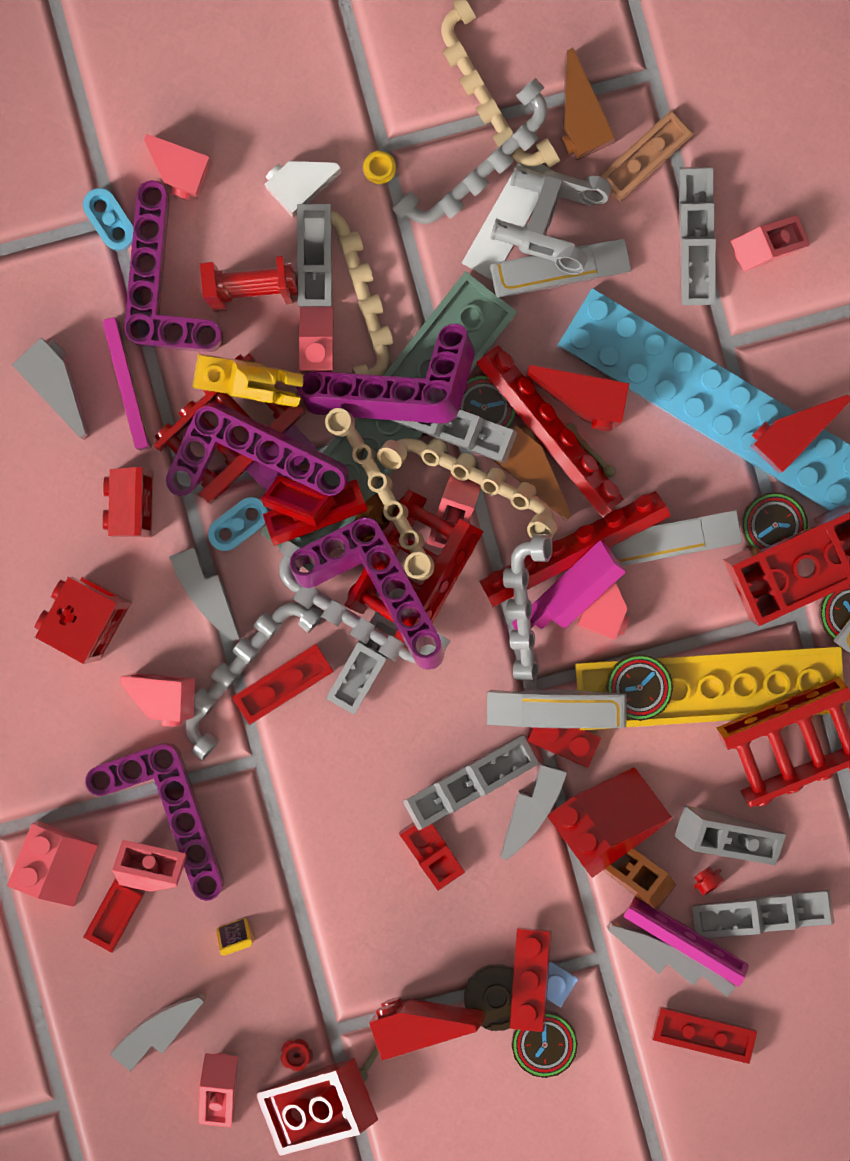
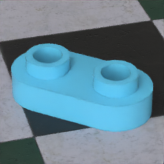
(109, 220)
(237, 522)

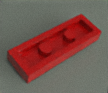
(347, 504)
(282, 684)
(530, 979)
(704, 1035)

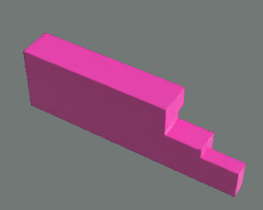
(577, 588)

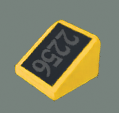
(234, 936)

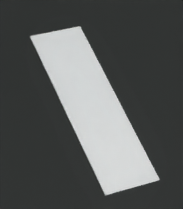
(512, 206)

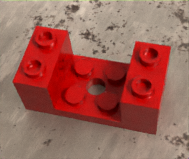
(770, 579)
(87, 621)

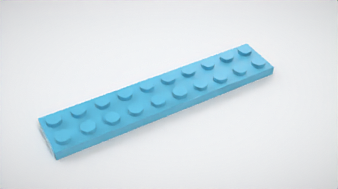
(701, 394)

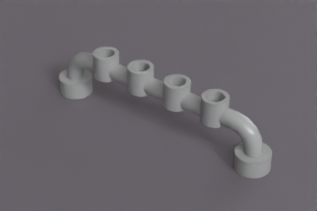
(498, 160)
(521, 608)
(336, 613)
(226, 675)

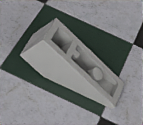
(51, 377)
(728, 836)

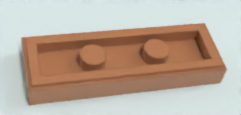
(646, 155)

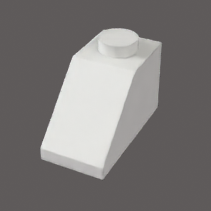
(300, 182)

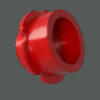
(708, 880)
(290, 1061)

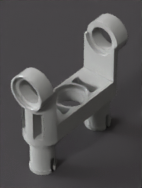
(550, 188)

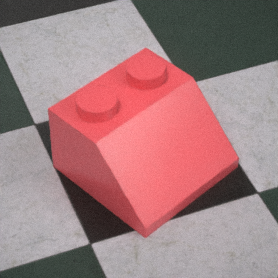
(52, 864)

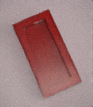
(297, 501)
(113, 916)

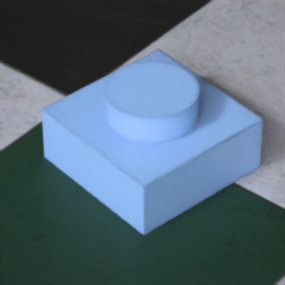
(559, 984)

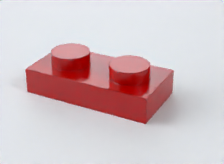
(566, 742)

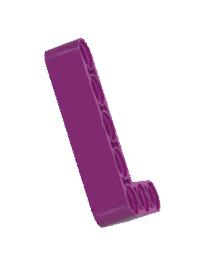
(153, 280)
(399, 398)
(253, 449)
(384, 580)
(173, 808)

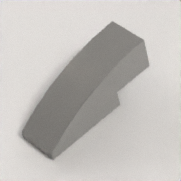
(314, 255)
(205, 593)
(532, 809)
(156, 1030)

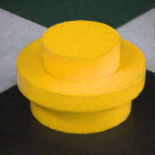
(379, 167)

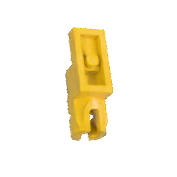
(245, 379)

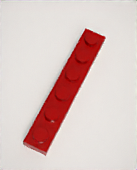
(550, 431)
(611, 530)

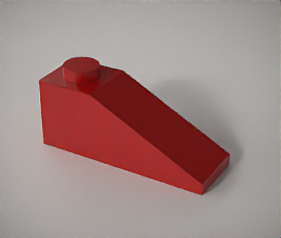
(789, 436)

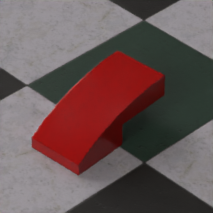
(432, 854)

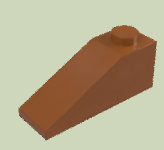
(583, 120)
(530, 465)
(642, 878)

